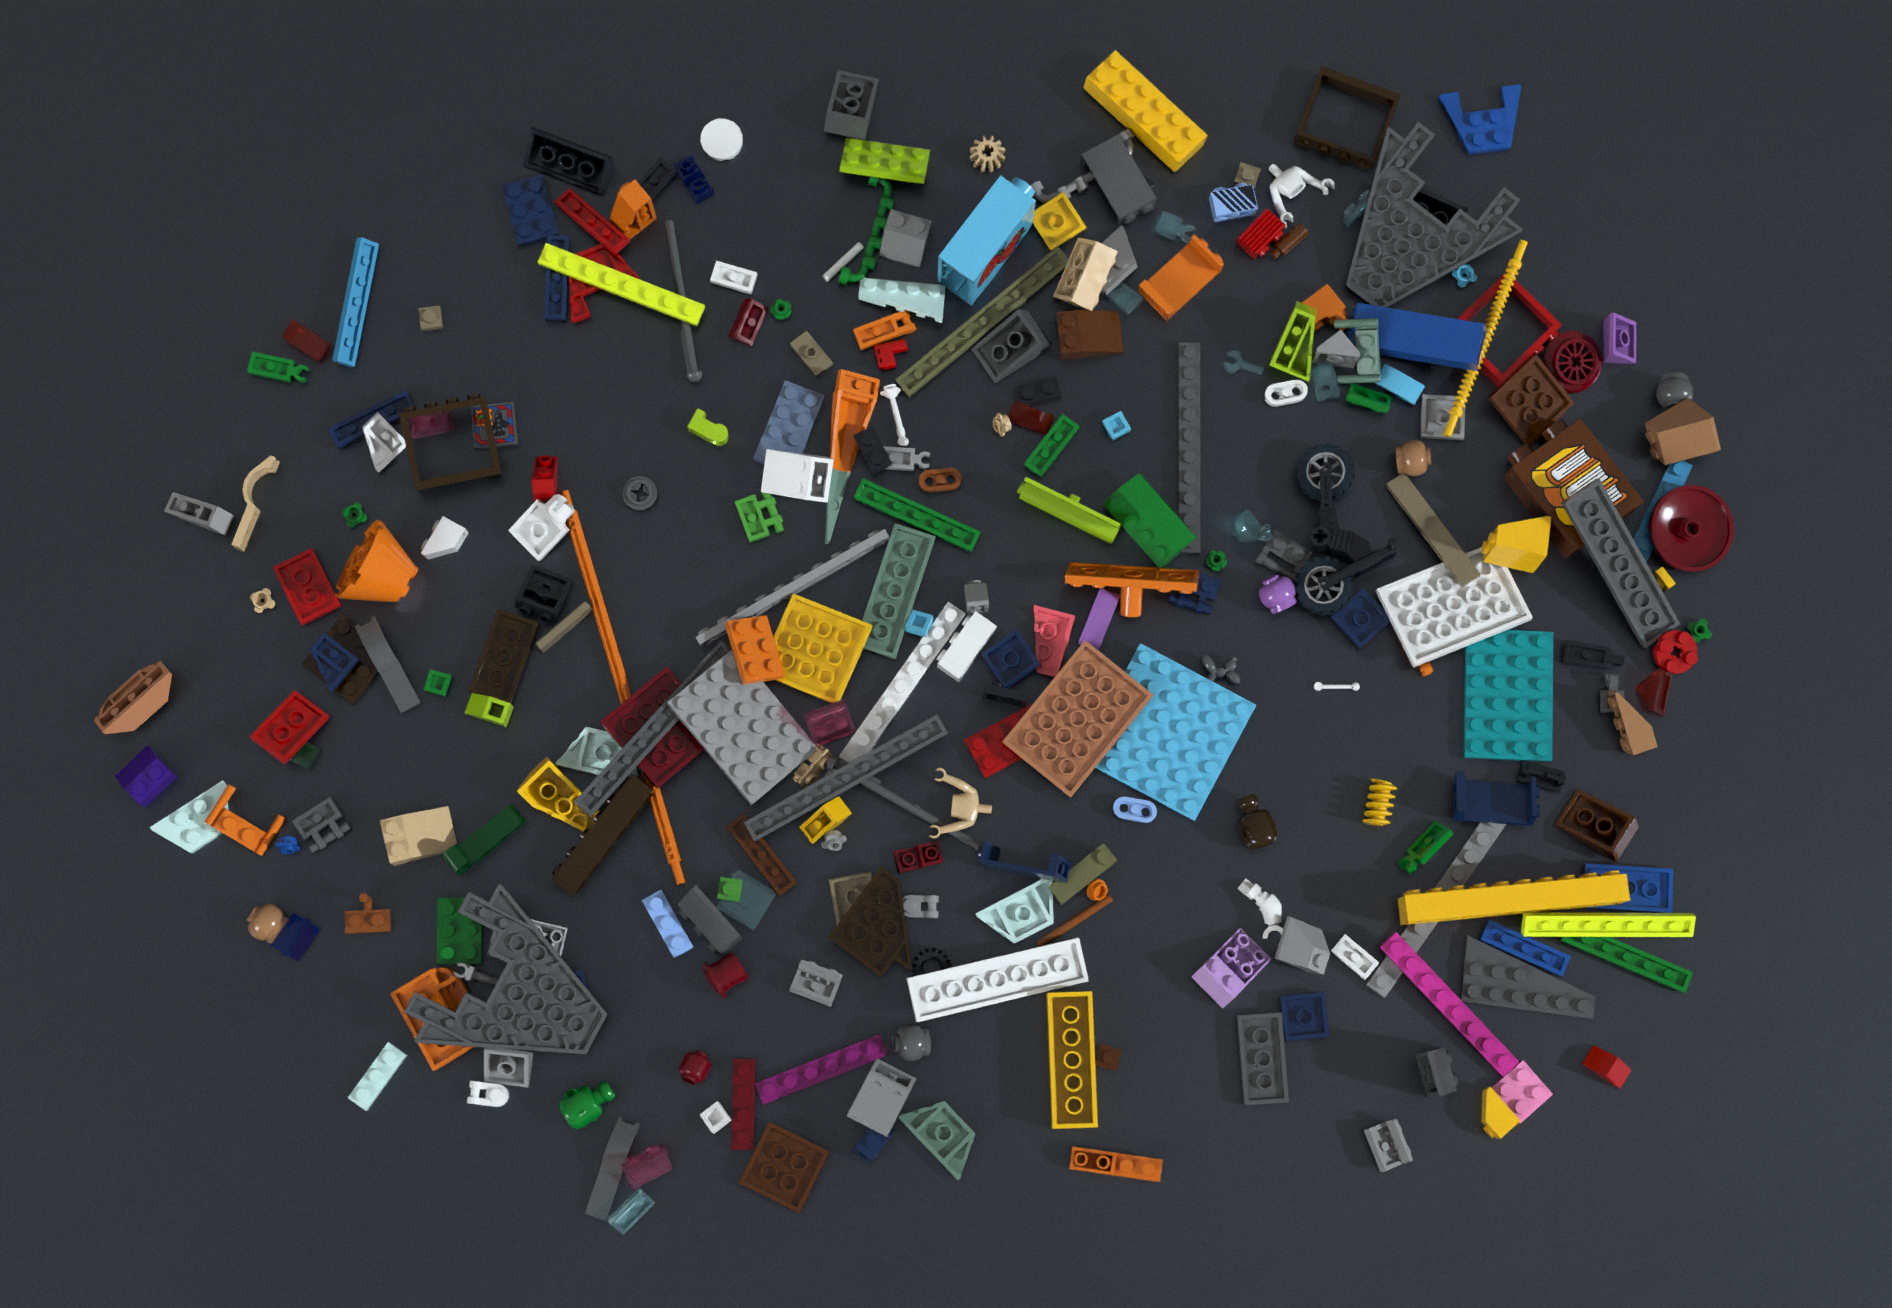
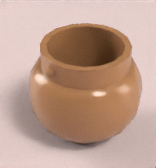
(1413, 458)
(266, 922)

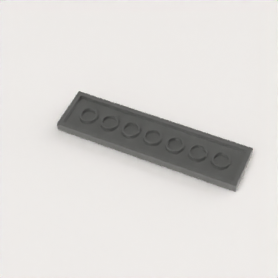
(1620, 562)

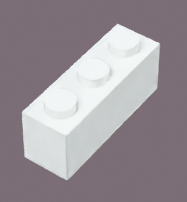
(966, 645)

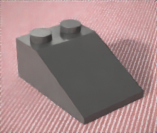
(851, 105)
(1011, 345)
(1436, 1072)

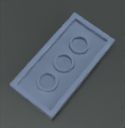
(790, 420)

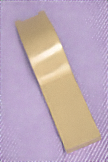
(251, 512)

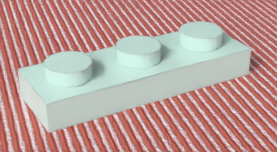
(377, 1076)

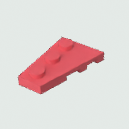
(1051, 639)

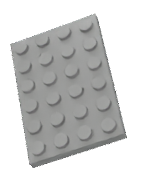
(742, 728)

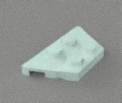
(591, 752)
(187, 825)
(1021, 912)

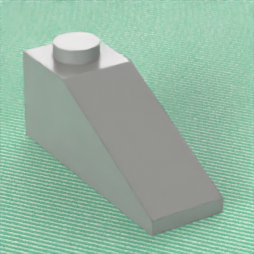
(199, 513)

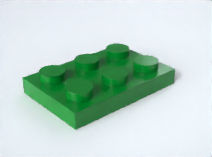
(457, 935)

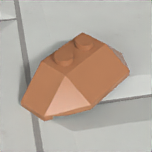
(135, 700)

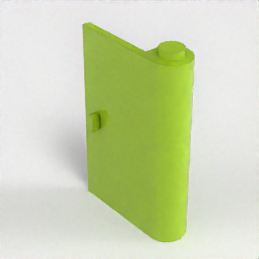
(1068, 510)

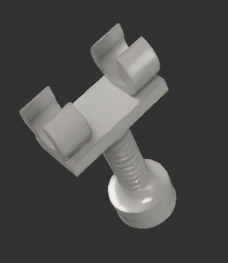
(473, 974)

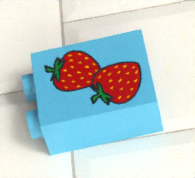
(987, 238)

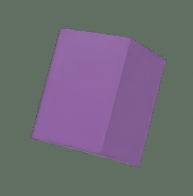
(1618, 340)

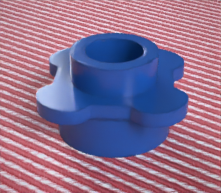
(287, 845)

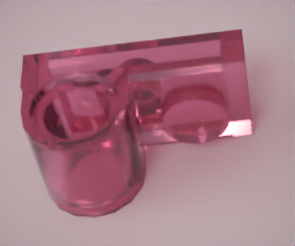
(431, 424)

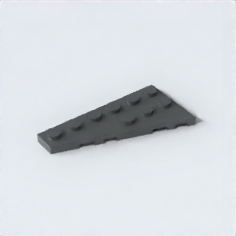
(1506, 982)

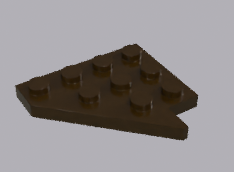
(876, 926)

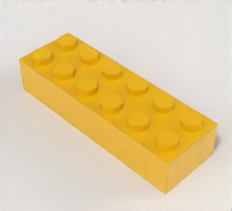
(1145, 111)
(1071, 1060)

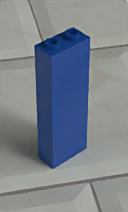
(1424, 336)

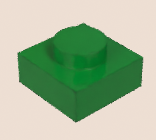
(437, 682)

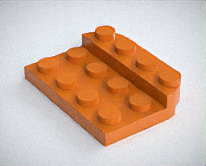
(446, 989)

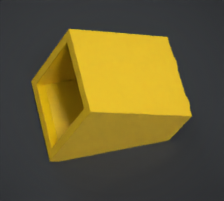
(1518, 544)

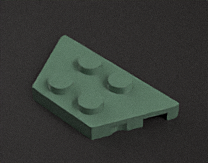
(942, 1134)

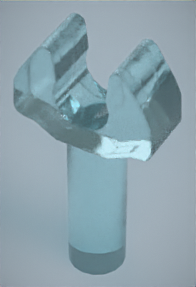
(1240, 364)

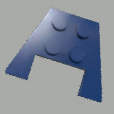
(1484, 129)

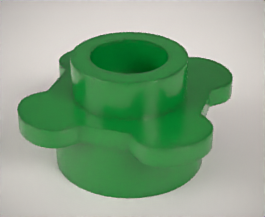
(348, 514)
(1693, 627)

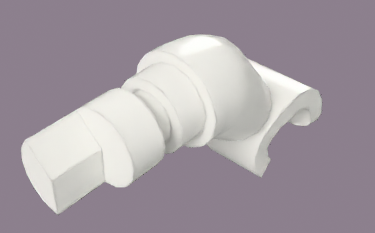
(1269, 906)

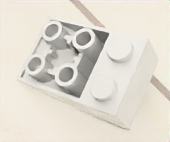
(797, 475)

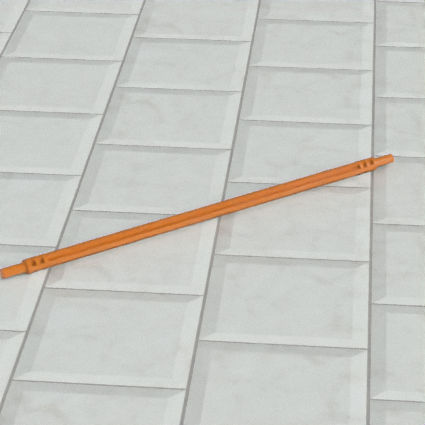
(619, 677)

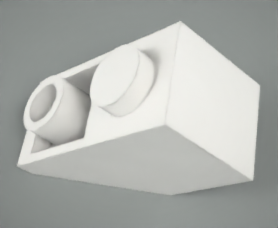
(445, 539)

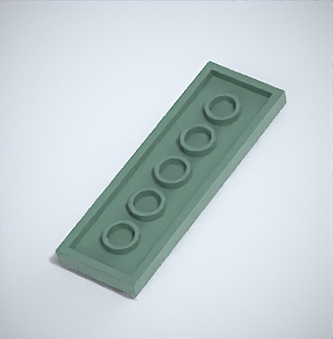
(896, 589)

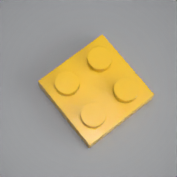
(1057, 221)

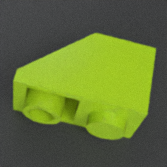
(489, 709)

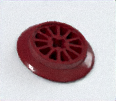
(1560, 343)

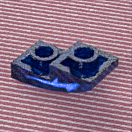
(693, 178)

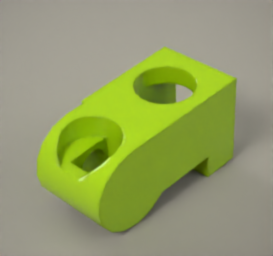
(713, 433)

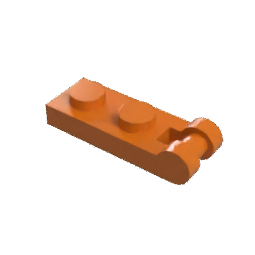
(883, 329)

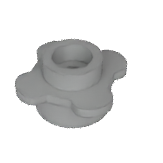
(833, 840)

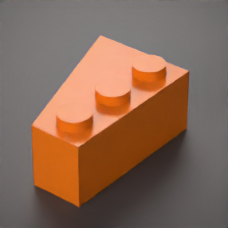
(632, 209)

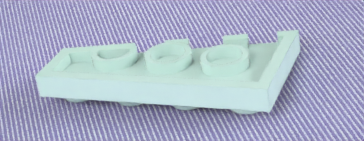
(911, 296)

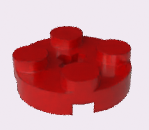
(1687, 651)

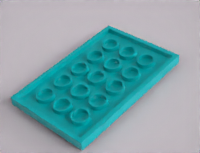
(1509, 697)

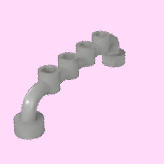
(1080, 183)

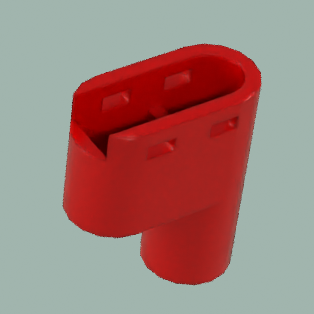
(887, 352)

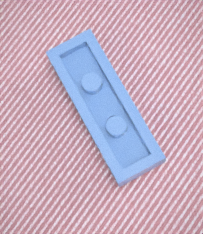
(667, 924)

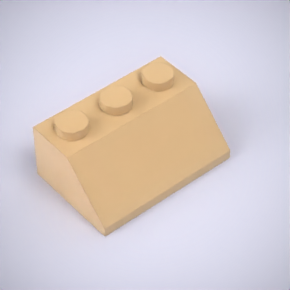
(1085, 273)

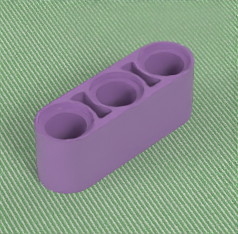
(1099, 617)

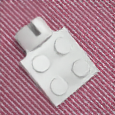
(543, 525)

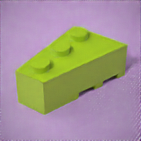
(1295, 345)

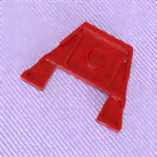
(580, 289)

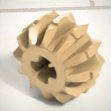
(981, 158)

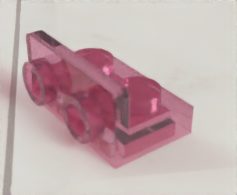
(646, 1166)

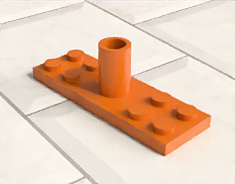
(1132, 581)

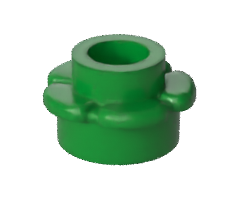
(785, 313)
(1216, 566)

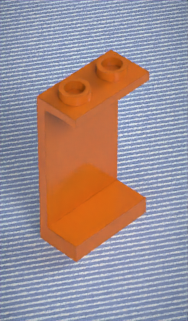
(1181, 277)

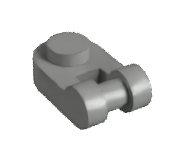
(912, 906)

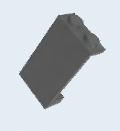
(1119, 179)

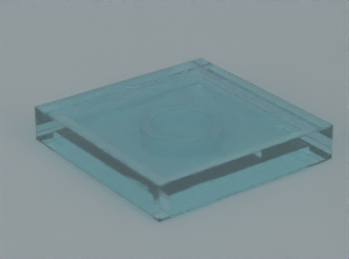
(753, 902)

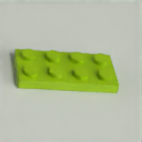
(884, 160)

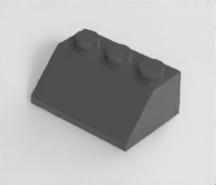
(708, 921)

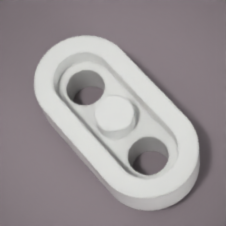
(1285, 394)

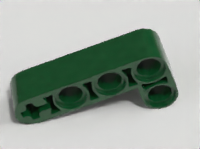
(483, 841)

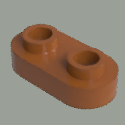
(939, 479)

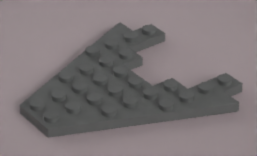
(1403, 243)
(534, 1002)

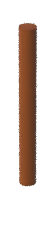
(1074, 921)

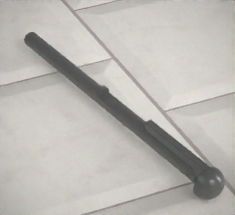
(686, 335)
(873, 784)

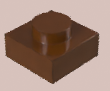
(1108, 1057)

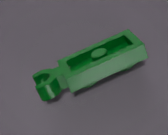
(275, 368)
(1425, 846)

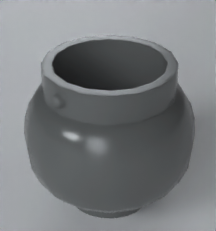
(1673, 389)
(911, 1042)

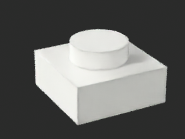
(715, 1117)

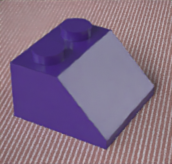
(145, 776)

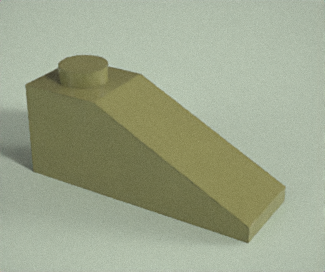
(1083, 873)

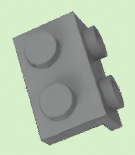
(816, 982)
(1388, 1145)

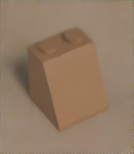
(1682, 433)

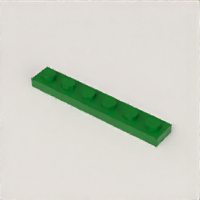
(917, 515)
(1633, 960)

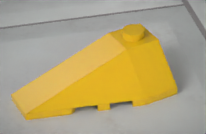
(554, 794)

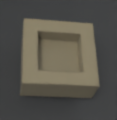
(1247, 174)
(430, 318)

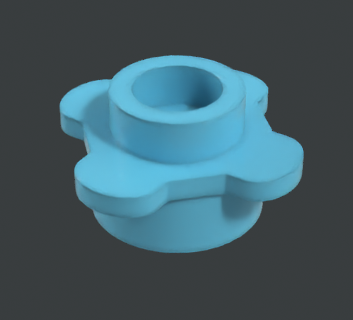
(1465, 269)

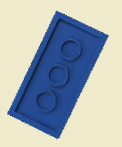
(1648, 887)

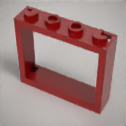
(1529, 301)

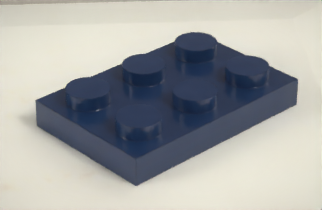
(530, 210)

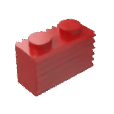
(1260, 234)

